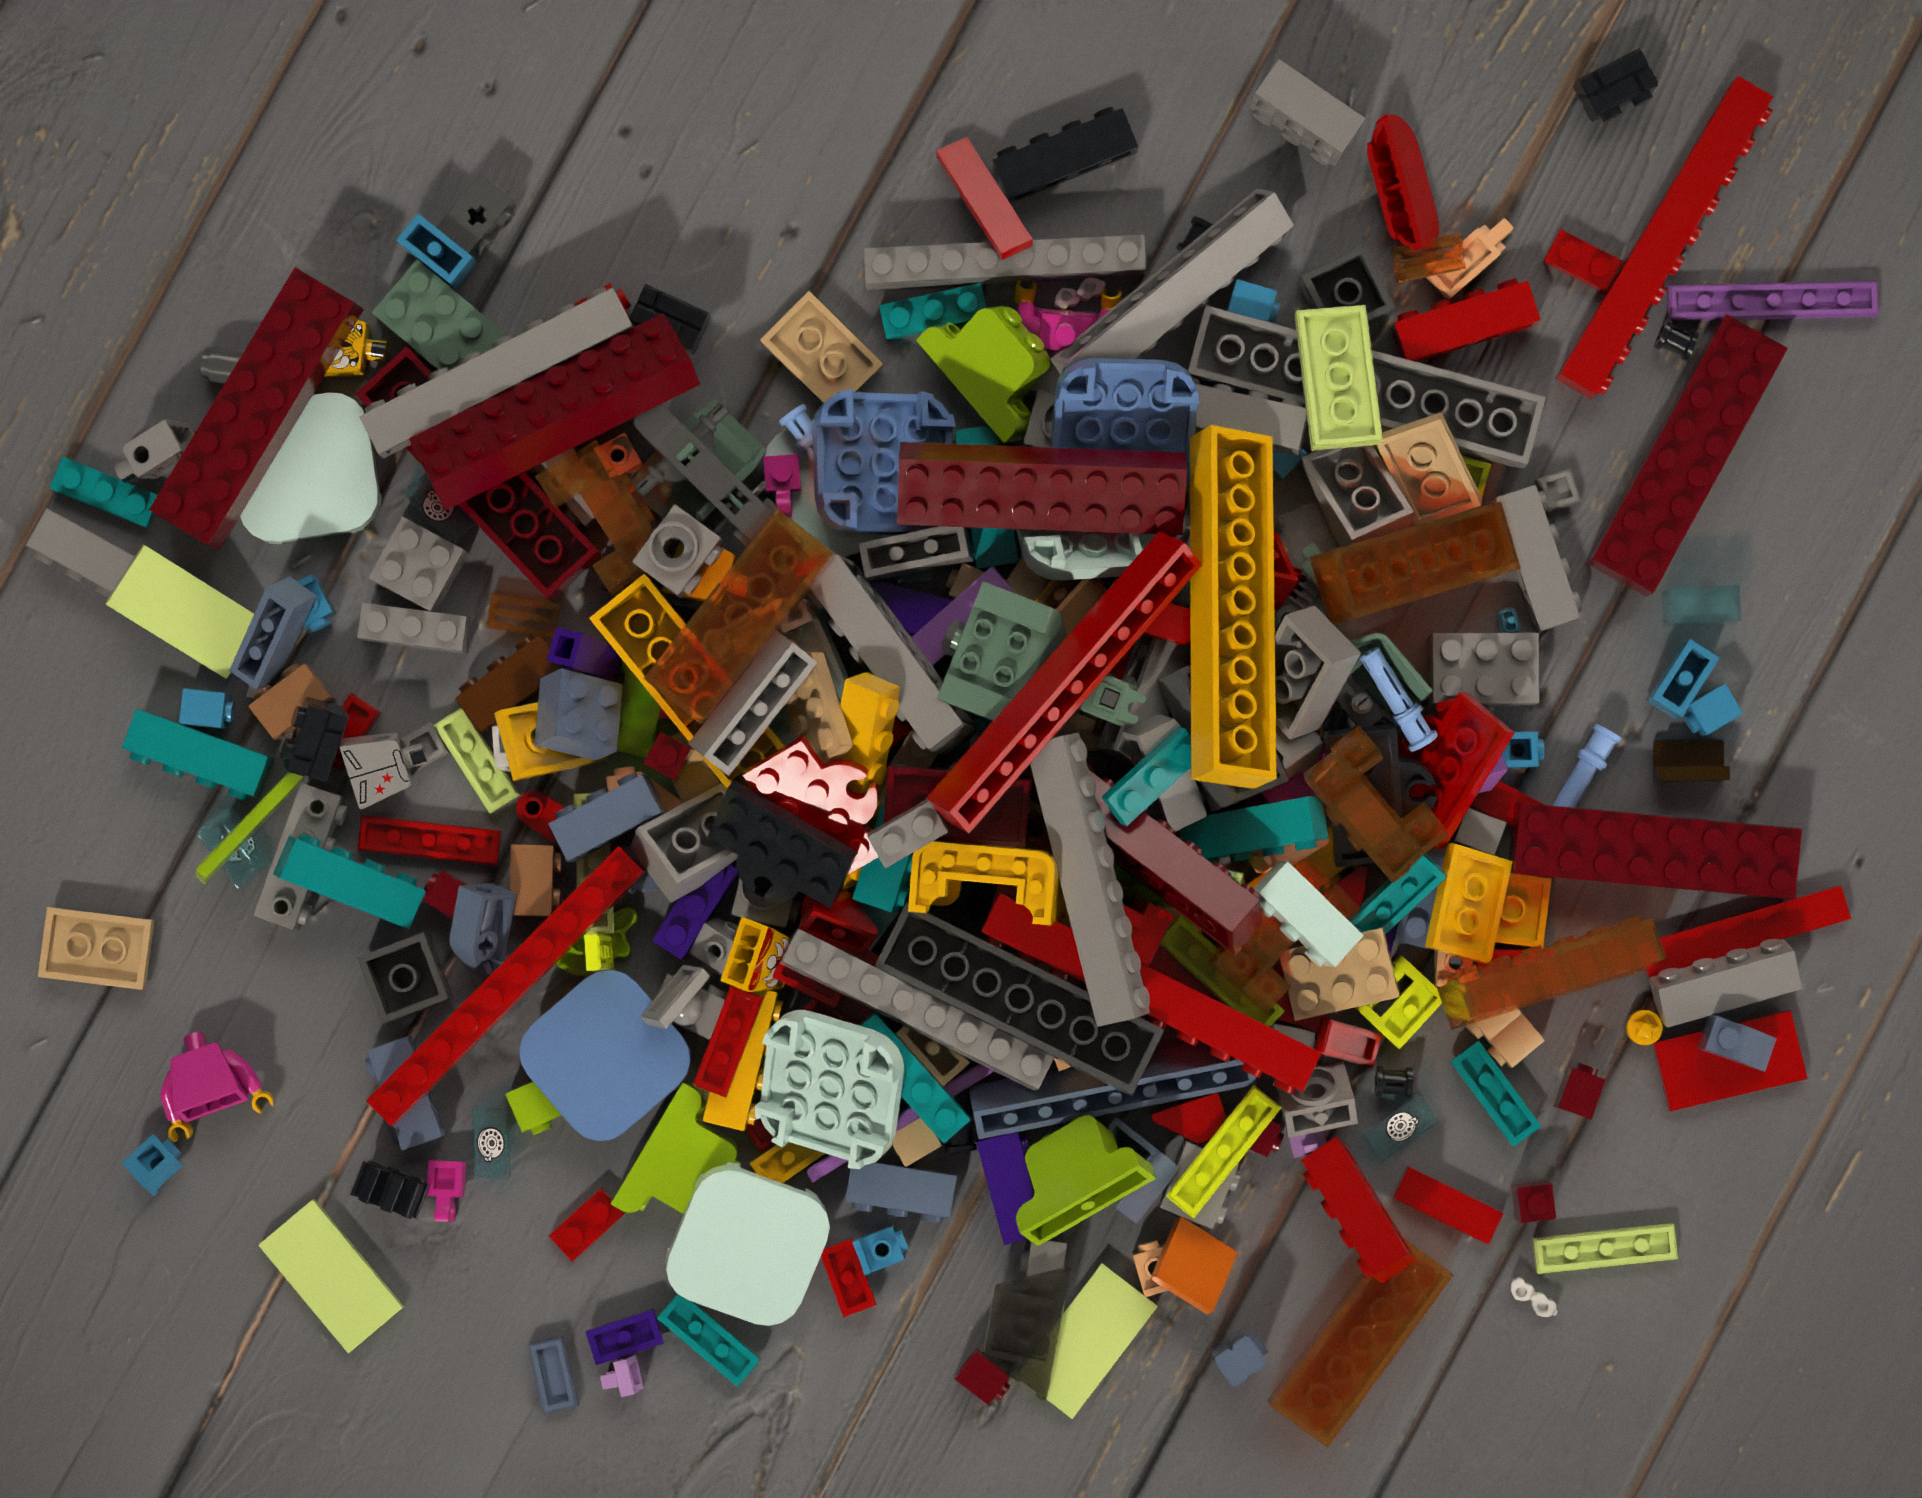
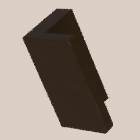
(1689, 761)

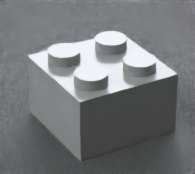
(418, 565)

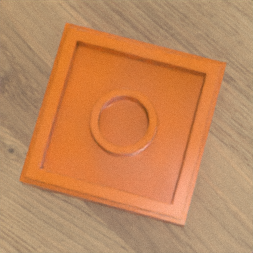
(1194, 1265)

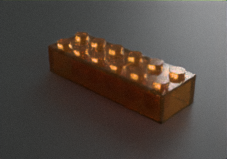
(1414, 563)
(740, 616)
(1550, 971)
(1356, 1346)

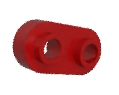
(546, 814)

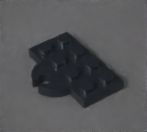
(1391, 779)
(780, 848)

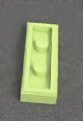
(476, 760)

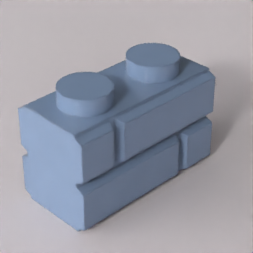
(1239, 1356)

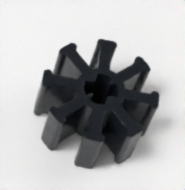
(389, 1189)

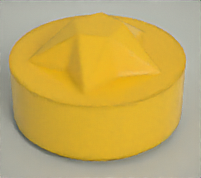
(1643, 1027)

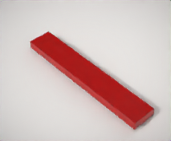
(1753, 928)

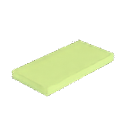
(1338, 377)
(181, 610)
(331, 1276)
(1094, 1336)

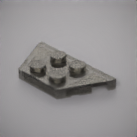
(1027, 1327)

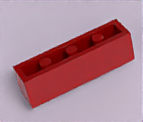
(1465, 323)
(1358, 1210)

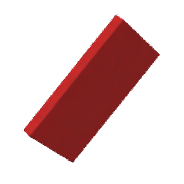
(1700, 1077)

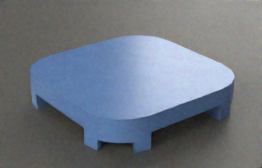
(1125, 406)
(859, 456)
(602, 1058)

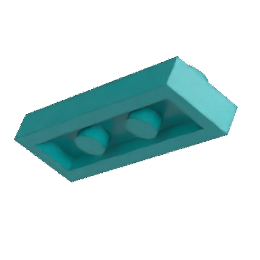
(931, 310)
(104, 492)
(1150, 777)
(1397, 899)
(1495, 1093)
(709, 1339)

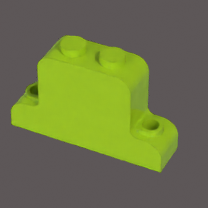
(991, 365)
(675, 1155)
(1077, 1176)

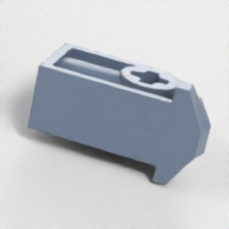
(482, 926)

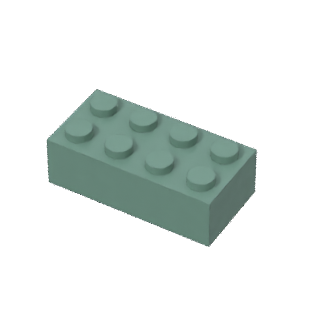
(435, 319)

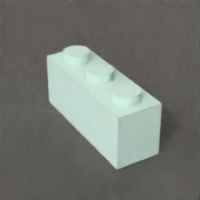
(1306, 915)

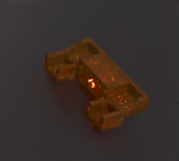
(612, 505)
(1366, 815)
(1251, 966)

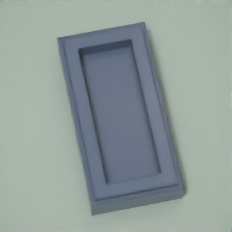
(553, 1374)

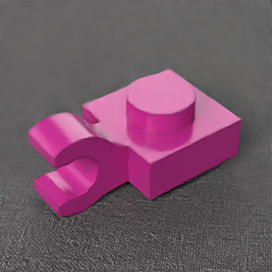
(782, 478)
(445, 1183)

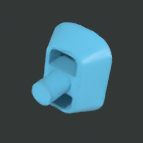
(1508, 620)

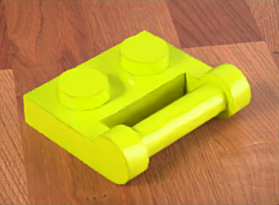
(1408, 1010)

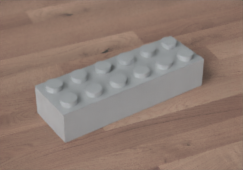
(890, 654)

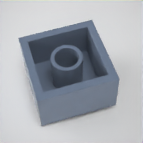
(578, 714)
(1139, 1201)

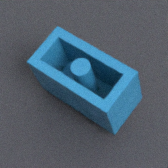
(437, 251)
(1682, 679)

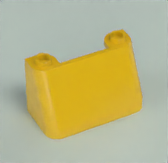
(943, 865)

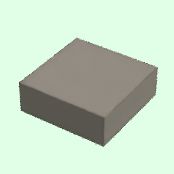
(1559, 489)
(431, 740)

